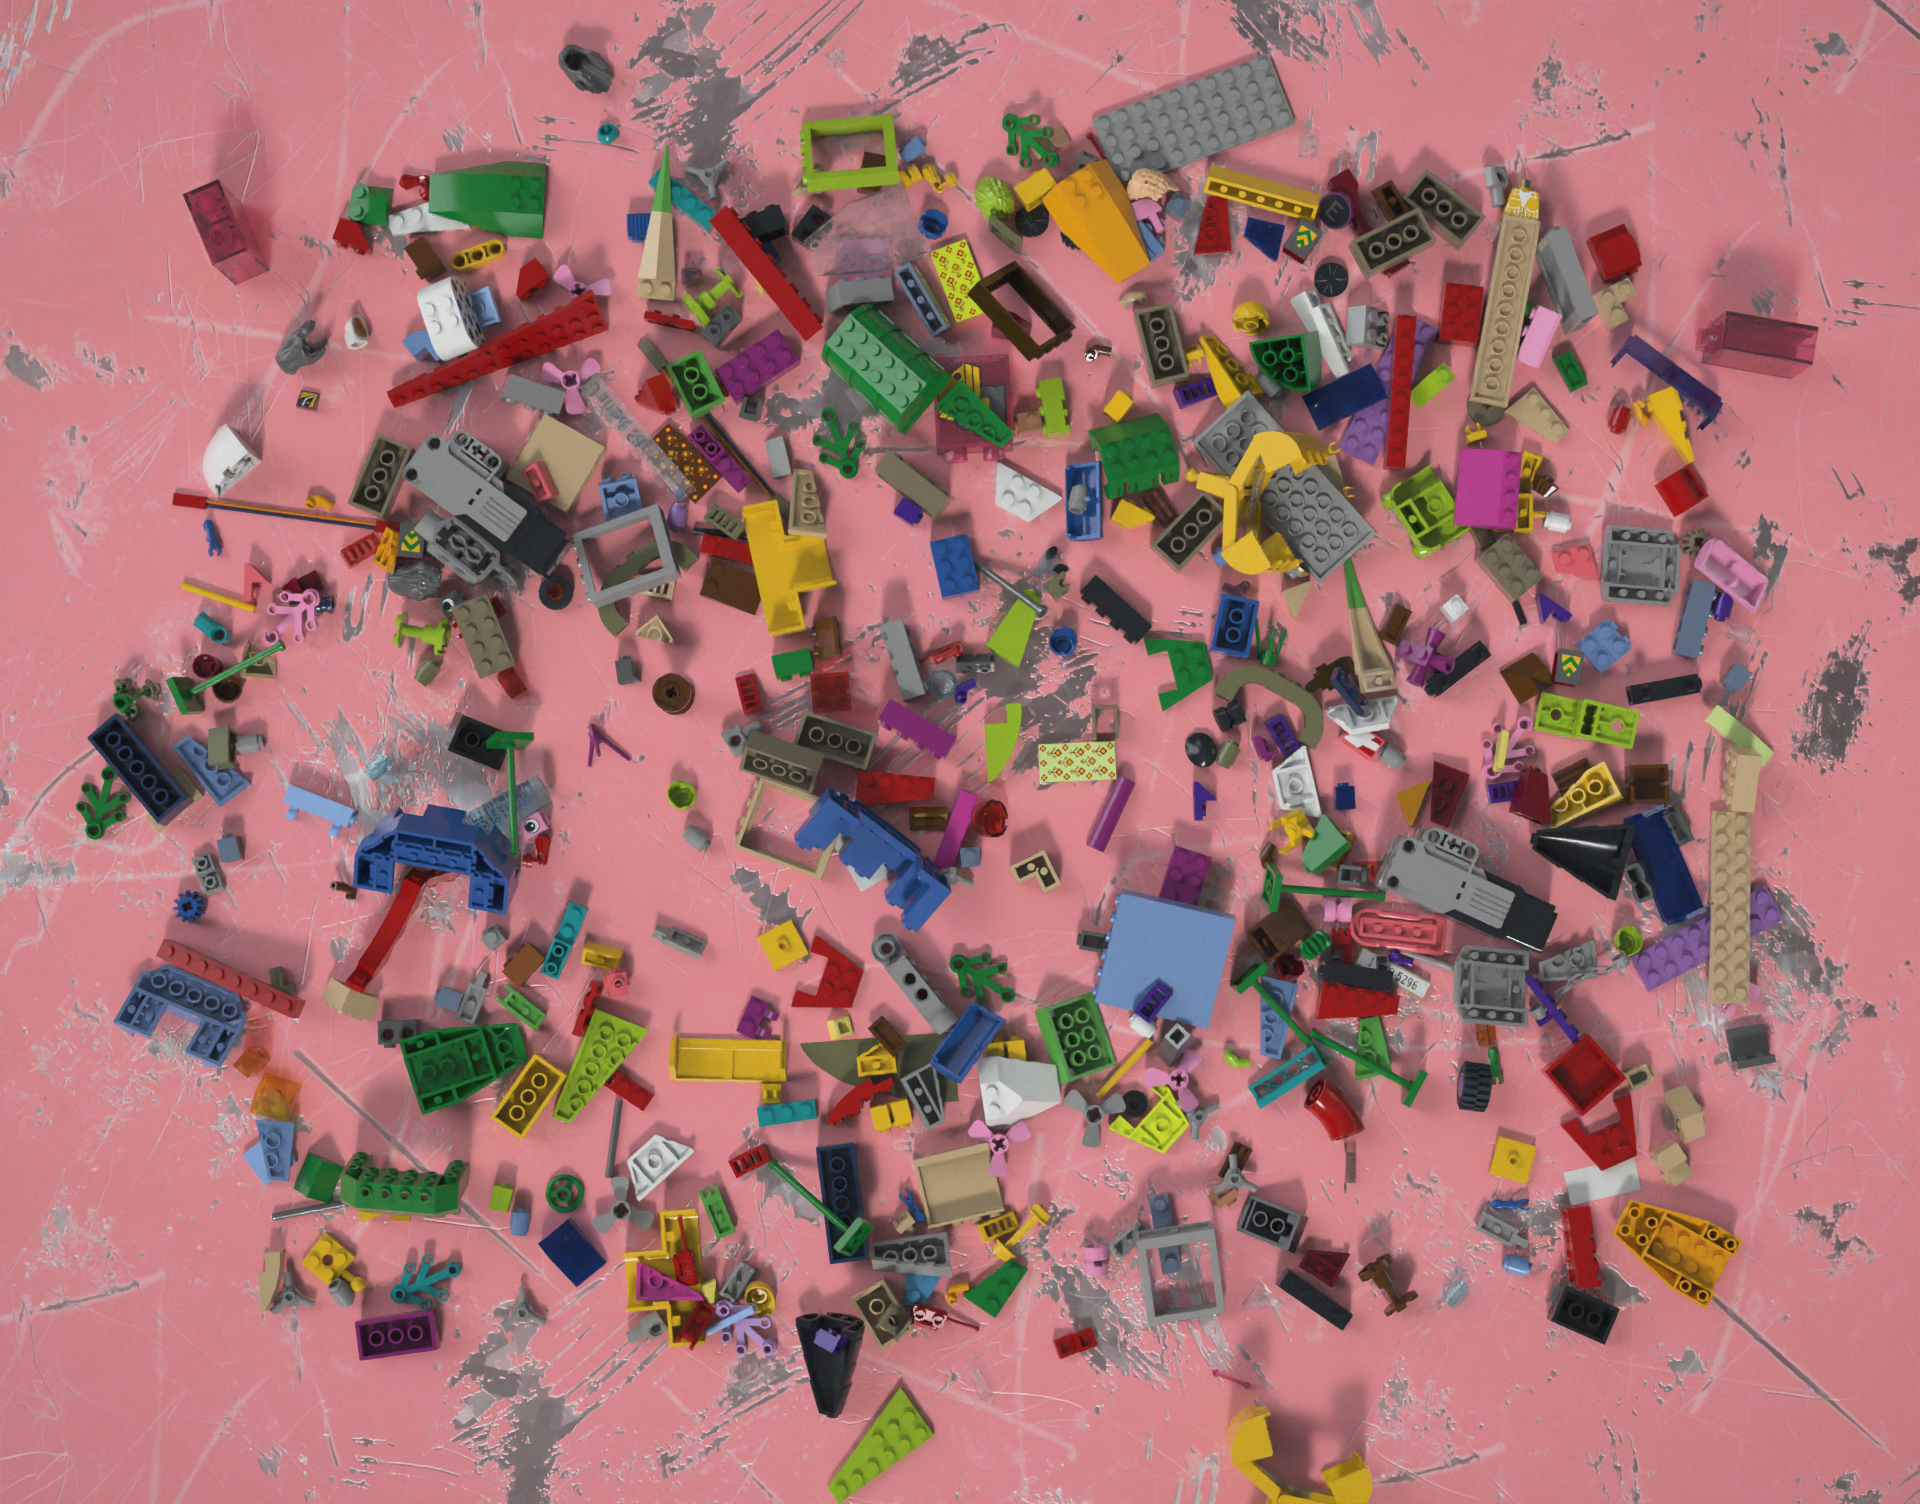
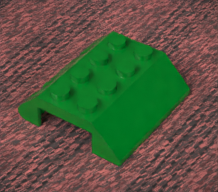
(1136, 454)

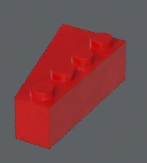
(890, 788)
(1349, 1001)
(1580, 1247)

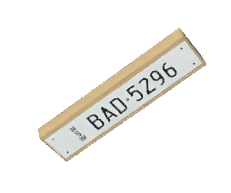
(1401, 977)

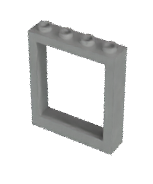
(1565, 280)
(667, 553)
(1177, 1236)

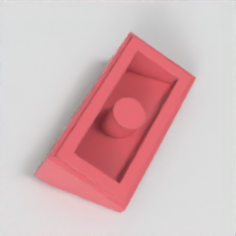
(540, 482)

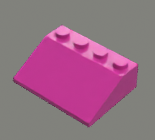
(1488, 489)

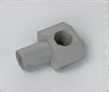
(1495, 181)
(743, 734)
(651, 1325)

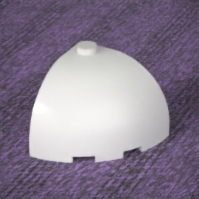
(227, 460)

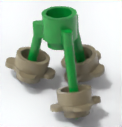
(125, 702)

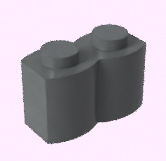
(1642, 885)

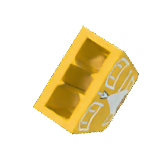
(1522, 202)

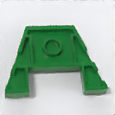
(1188, 664)

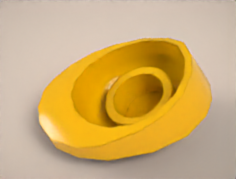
(762, 1296)

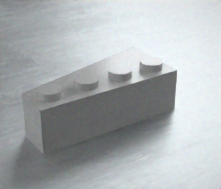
(902, 660)
(913, 1255)

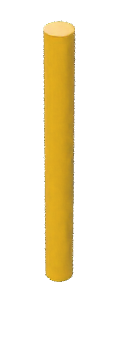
(218, 597)
(1124, 1068)

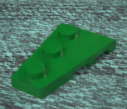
(997, 1288)

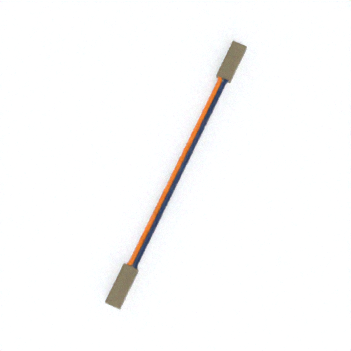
(660, 363)

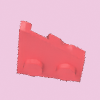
(1576, 562)

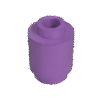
(677, 517)

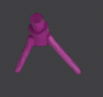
(595, 739)

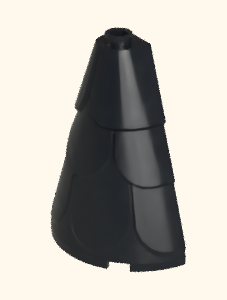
(1588, 853)
(830, 1372)

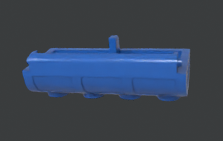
(1090, 523)
(966, 1042)

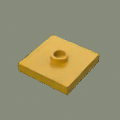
(783, 945)
(1512, 1160)

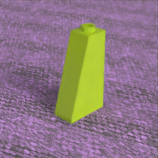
(1013, 633)

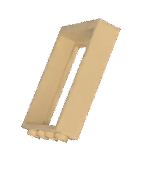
(748, 820)

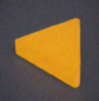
(1411, 800)

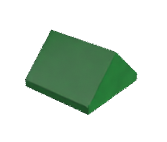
(318, 1178)

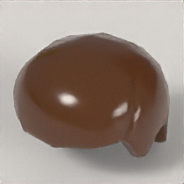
(228, 689)

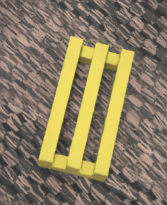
(1501, 750)

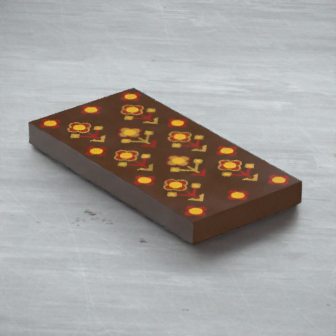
(688, 461)

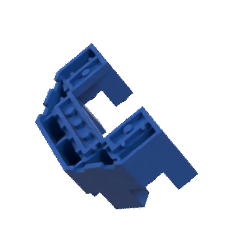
(441, 843)
(871, 843)

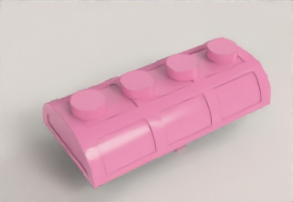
(1732, 573)

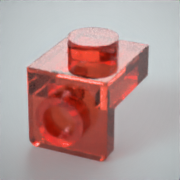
(511, 682)

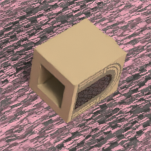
(1638, 1076)

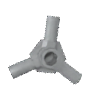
(709, 175)
(954, 877)
(1198, 1116)
(1234, 1178)
(290, 1296)
(523, 1312)

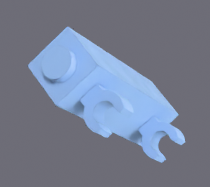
(318, 805)

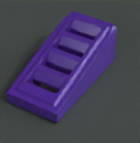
(1184, 403)
(1283, 724)
(1491, 794)
(1153, 1012)

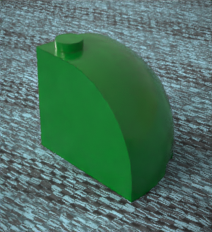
(1290, 360)

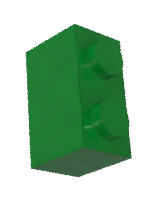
(793, 664)

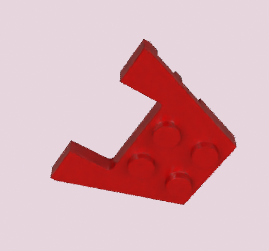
(838, 981)
(1609, 1144)

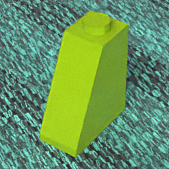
(1432, 385)

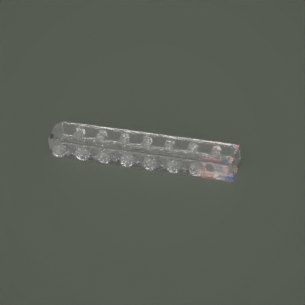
(637, 438)

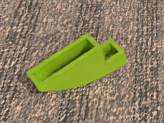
(1001, 740)

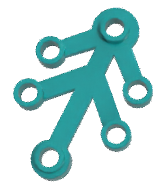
(422, 1283)

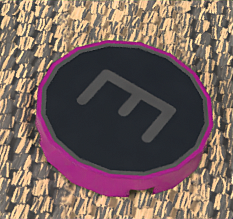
(1336, 210)

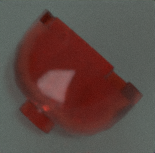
(989, 818)

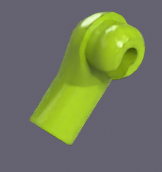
(1234, 1061)

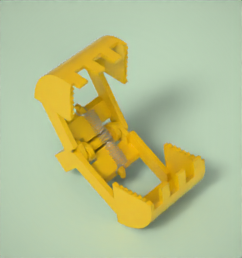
(1243, 498)
(1249, 1440)

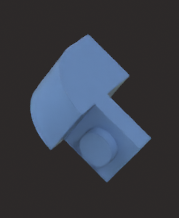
(419, 343)

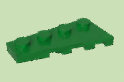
(973, 413)

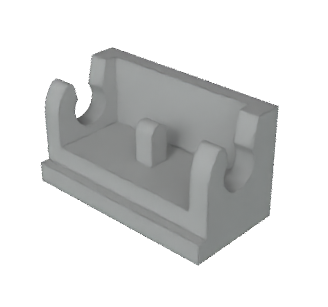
(1126, 1239)
(738, 1281)

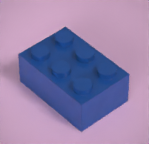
(954, 566)
(1234, 626)

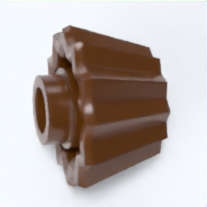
(1544, 485)

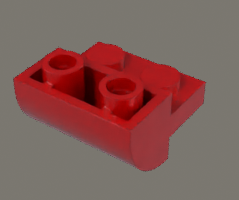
(1681, 490)

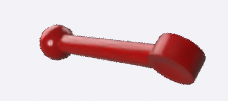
(1089, 135)

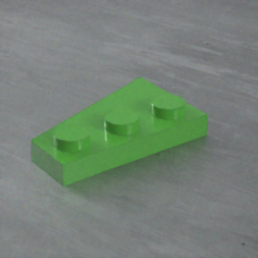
(1371, 1046)

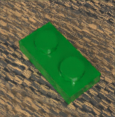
(1570, 371)

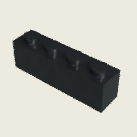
(1115, 609)
(1314, 1299)

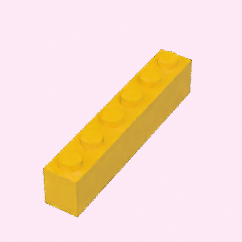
(1262, 193)

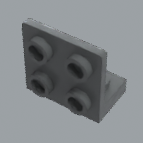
(1748, 1046)

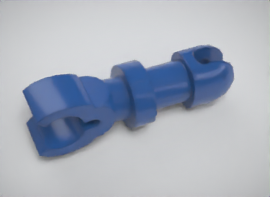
(211, 538)
(1510, 1204)
(913, 1206)

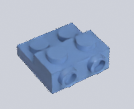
(620, 496)
(1604, 645)

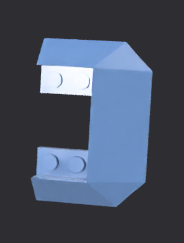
(192, 999)

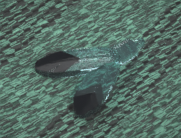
(1045, 565)

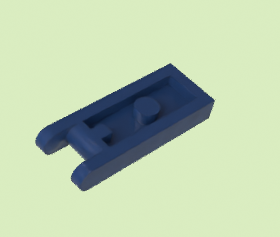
(1348, 690)

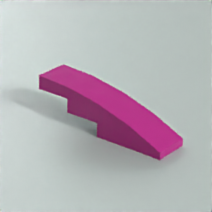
(956, 829)

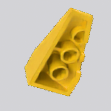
(1226, 373)
(1665, 412)
(1589, 795)

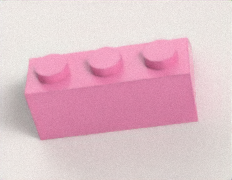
(1537, 336)

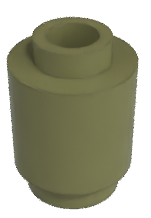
(427, 671)
(1228, 754)

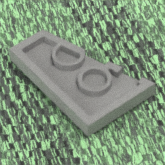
(1569, 963)

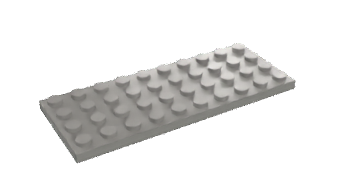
(1195, 120)
(1304, 507)

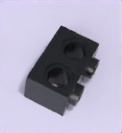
(806, 224)

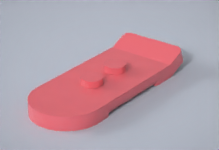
(1399, 931)

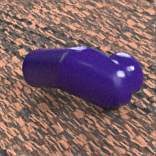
(962, 690)
(1396, 958)

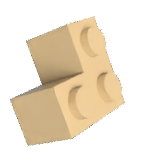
(1609, 304)
(1038, 866)
(349, 1001)
(1686, 1113)
(1671, 1162)

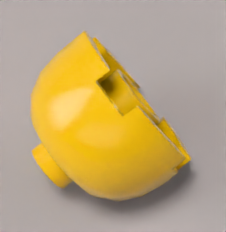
(1251, 317)

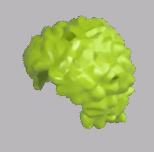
(992, 197)

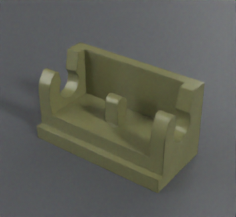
(1056, 590)
(222, 747)

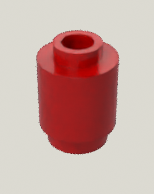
(1619, 419)

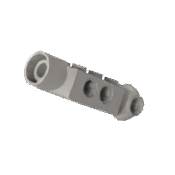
(465, 551)
(936, 1013)

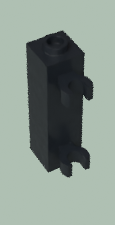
(1463, 665)
(1663, 689)
(1355, 975)

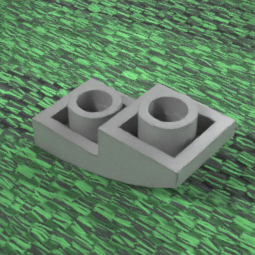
(208, 874)

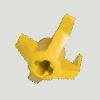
(1295, 827)

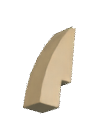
(271, 1278)

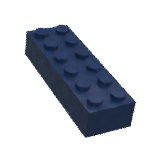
(140, 769)
(841, 1194)

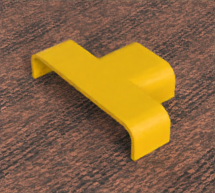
(783, 567)
(661, 1260)

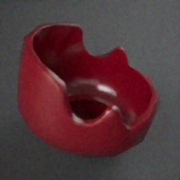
(1288, 968)

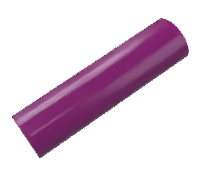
(1110, 813)

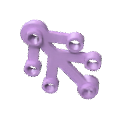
(744, 1326)

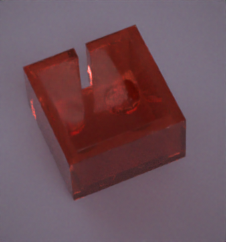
(830, 692)

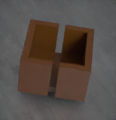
(1646, 784)

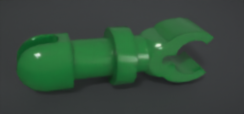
(1493, 1053)

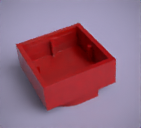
(1583, 1074)

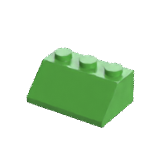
(695, 384)

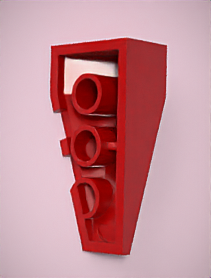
(657, 395)

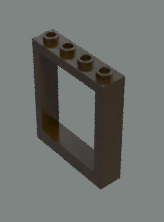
(1034, 297)

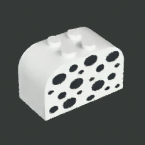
(450, 318)

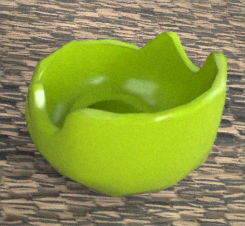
(681, 795)
(1628, 940)

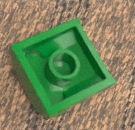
(370, 205)

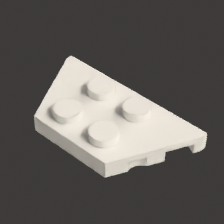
(1021, 495)
(1376, 716)
(1296, 784)
(655, 1162)

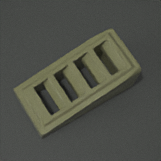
(715, 514)

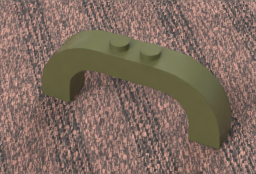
(634, 565)
(1288, 690)

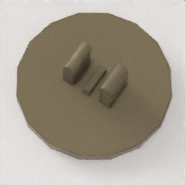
(1484, 413)

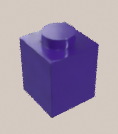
(908, 512)

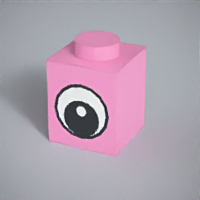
(535, 825)

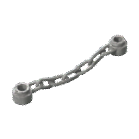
(1621, 960)

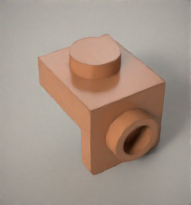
(1027, 422)
(1227, 1198)

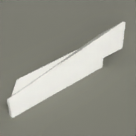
(1322, 319)

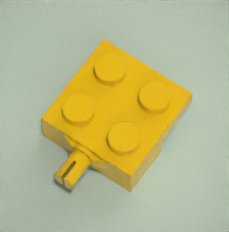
(1524, 515)

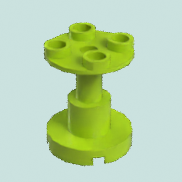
(706, 301)
(430, 634)

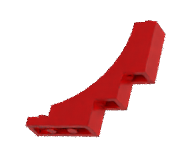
(390, 931)

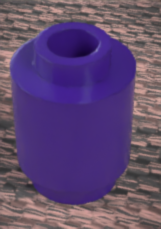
(1722, 607)

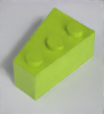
(1053, 408)

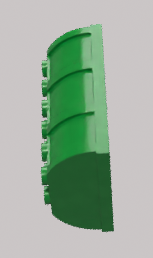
(885, 366)

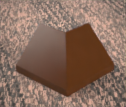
(1526, 678)

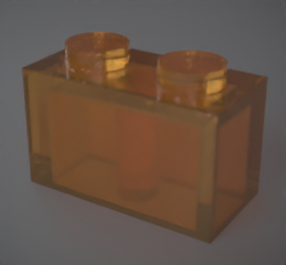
(252, 1061)

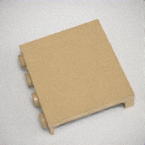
(567, 455)
(958, 1186)

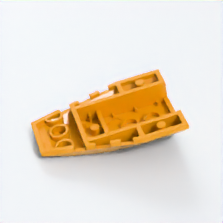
(1099, 220)

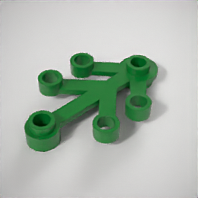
(1027, 139)
(840, 447)
(101, 806)
(979, 976)

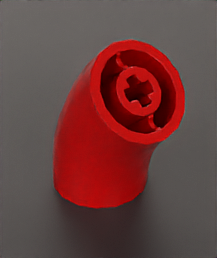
(1333, 1110)

